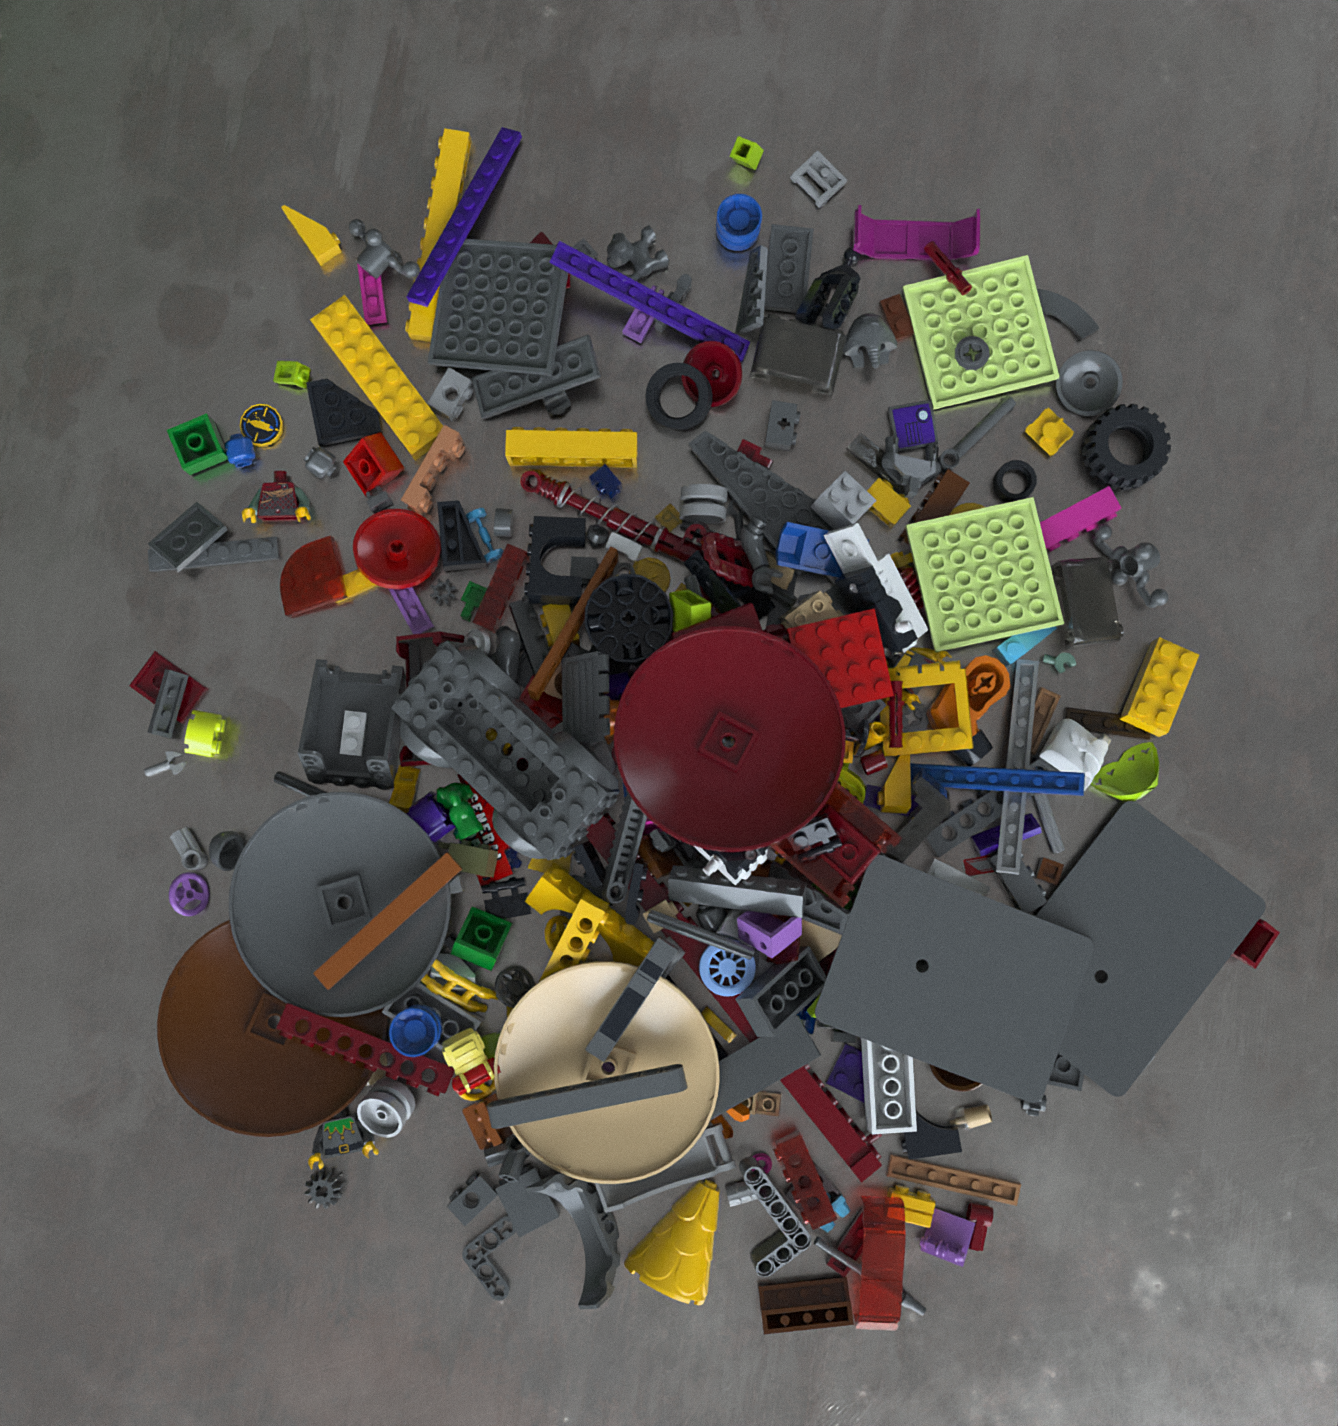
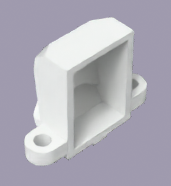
(1075, 749)

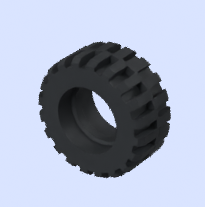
(1145, 428)

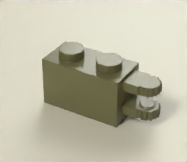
(473, 859)

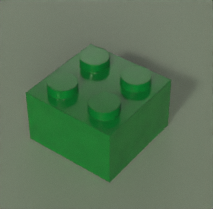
(197, 444)
(481, 938)

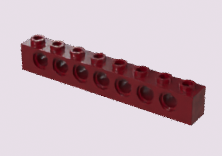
(293, 1014)

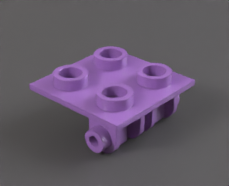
(948, 1237)

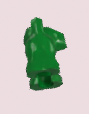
(461, 813)

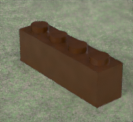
(940, 501)

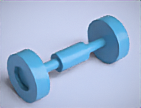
(475, 516)

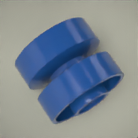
(738, 222)
(415, 1030)

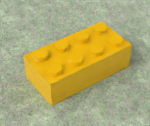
(1159, 687)

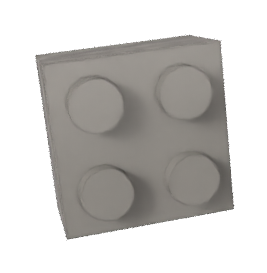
(843, 502)

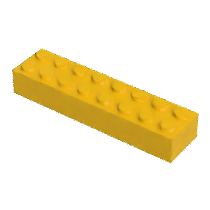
(378, 376)

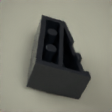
(458, 542)

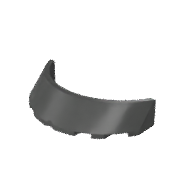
(597, 1232)

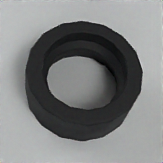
(1021, 466)

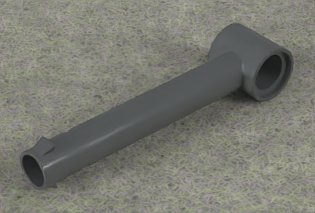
(973, 436)

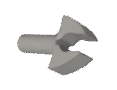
(166, 764)

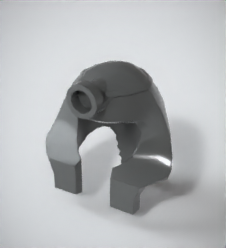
(870, 331)

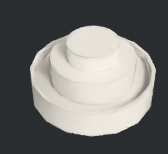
(480, 639)

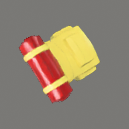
(468, 1060)

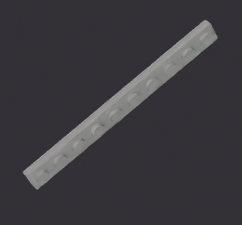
(1017, 758)

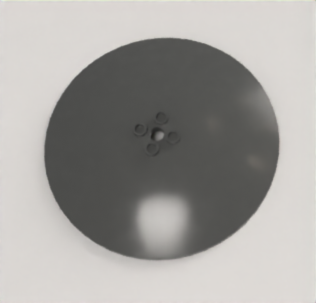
(290, 891)

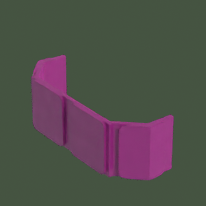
(908, 238)

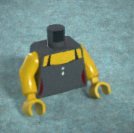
(911, 657)

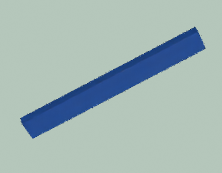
(1004, 779)

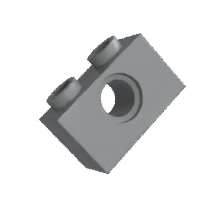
(451, 382)

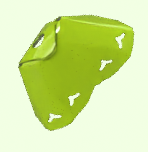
(1130, 778)

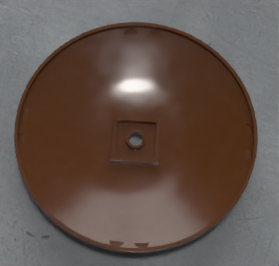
(235, 1065)

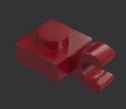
(753, 453)

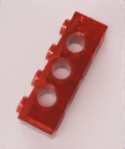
(501, 588)
(823, 1211)

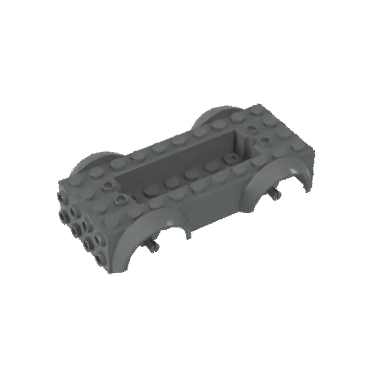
(446, 725)

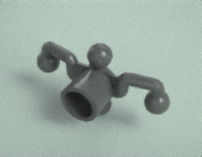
(378, 254)
(1133, 563)

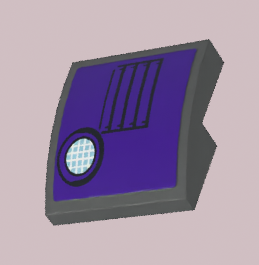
(913, 424)

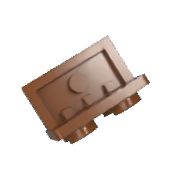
(480, 1125)

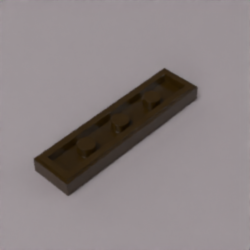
(1104, 722)

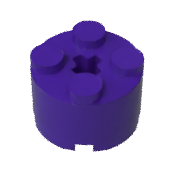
(431, 816)

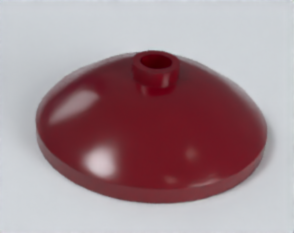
(711, 357)

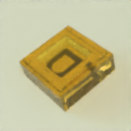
(669, 517)

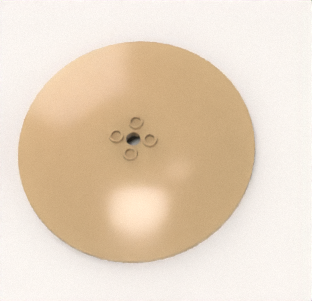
(545, 1050)

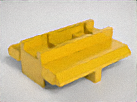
(1049, 431)

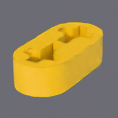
(718, 1024)

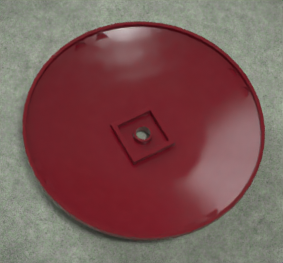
(740, 688)

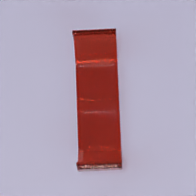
(881, 1263)

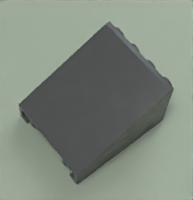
(320, 741)

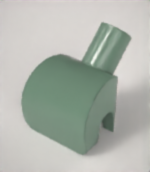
(1059, 660)

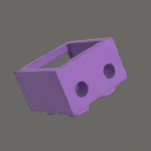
(768, 932)

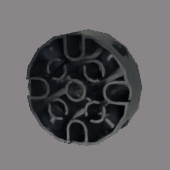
(640, 599)

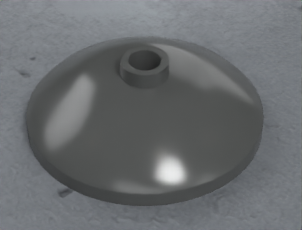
(1086, 398)

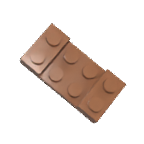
(447, 445)

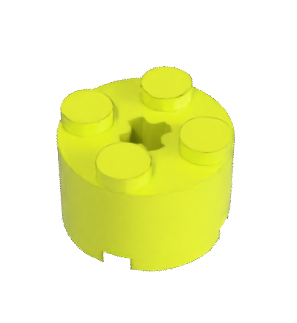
(204, 733)

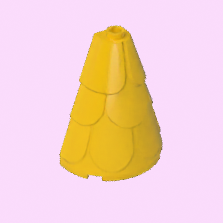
(680, 1246)

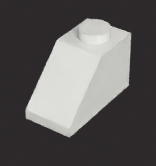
(457, 966)

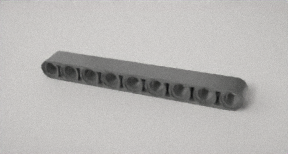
(587, 1096)

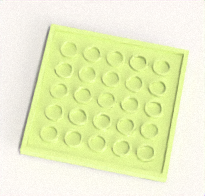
(1001, 311)
(984, 574)

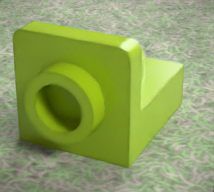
(291, 373)

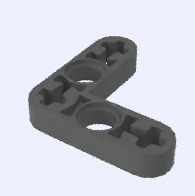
(484, 1259)

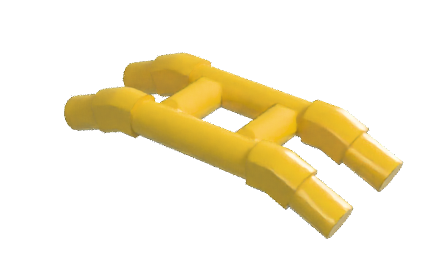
(454, 979)

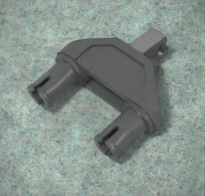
(909, 470)

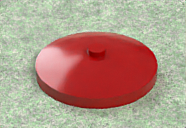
(396, 548)

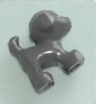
(622, 251)

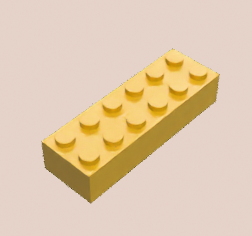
(571, 448)

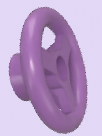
(178, 896)

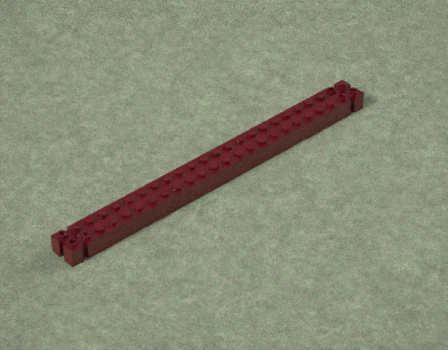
(804, 1087)

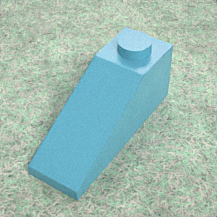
(1019, 644)

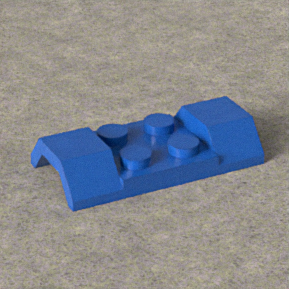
(806, 550)

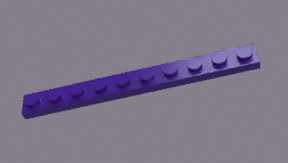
(464, 217)
(644, 298)

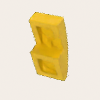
(405, 787)

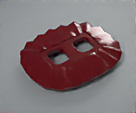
(731, 549)

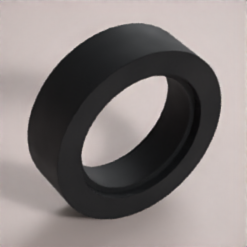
(654, 388)

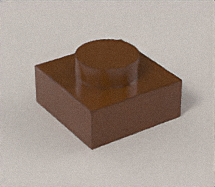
(1049, 871)

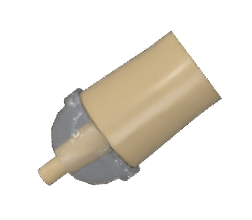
(972, 1117)

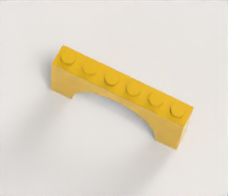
(562, 892)

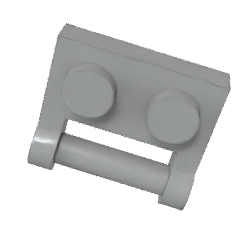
(823, 174)

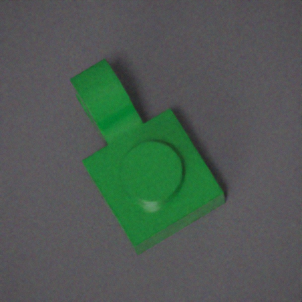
(472, 598)

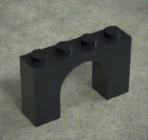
(547, 534)

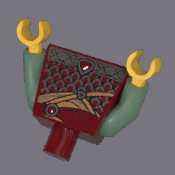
(278, 501)

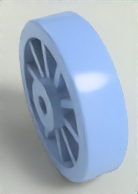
(726, 968)

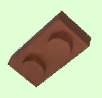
(897, 316)

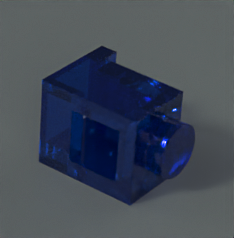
(606, 482)

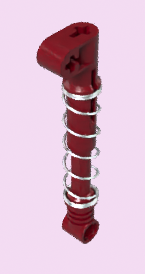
(617, 519)

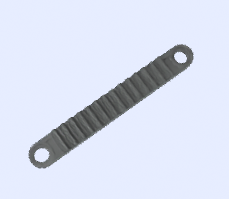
(624, 850)

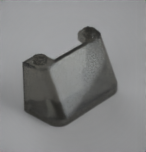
(1088, 602)

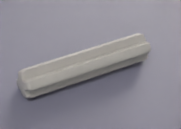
(1049, 822)

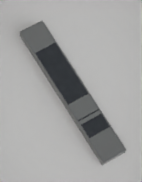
(631, 998)

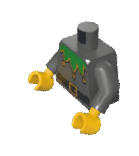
(341, 1136)

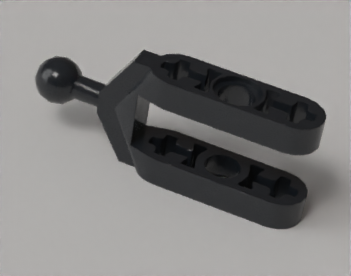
(842, 298)

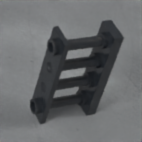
(719, 592)

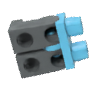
(835, 1197)

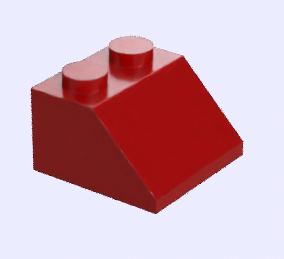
(373, 463)

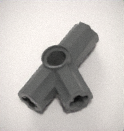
(511, 1159)

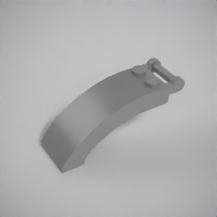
(695, 1165)

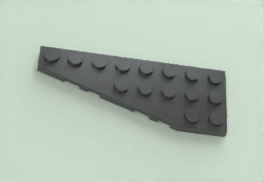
(756, 489)

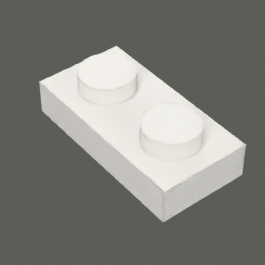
(353, 733)

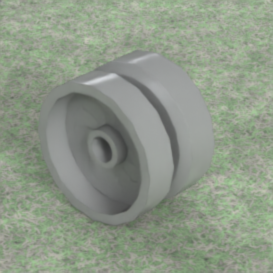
(703, 503)
(386, 1107)

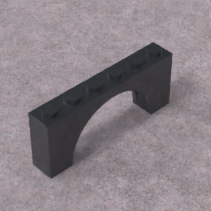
(931, 1139)

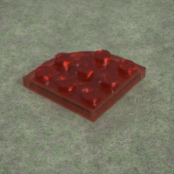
(312, 577)

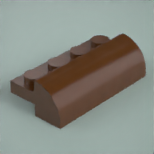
(805, 1305)

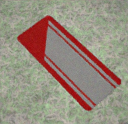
(977, 866)

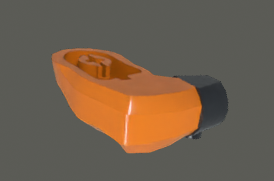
(986, 684)

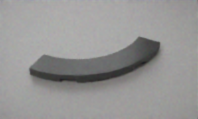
(1068, 312)

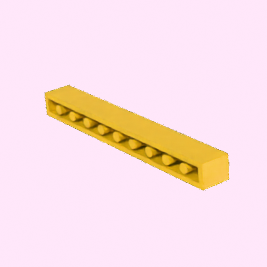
(446, 195)

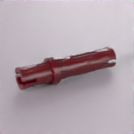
(953, 274)
(895, 741)

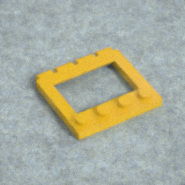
(937, 739)

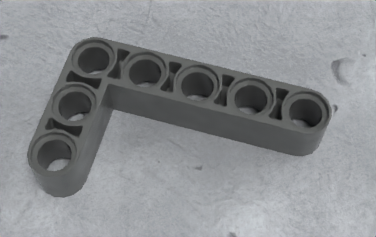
(780, 1212)

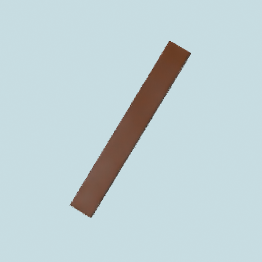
(571, 627)
(388, 920)

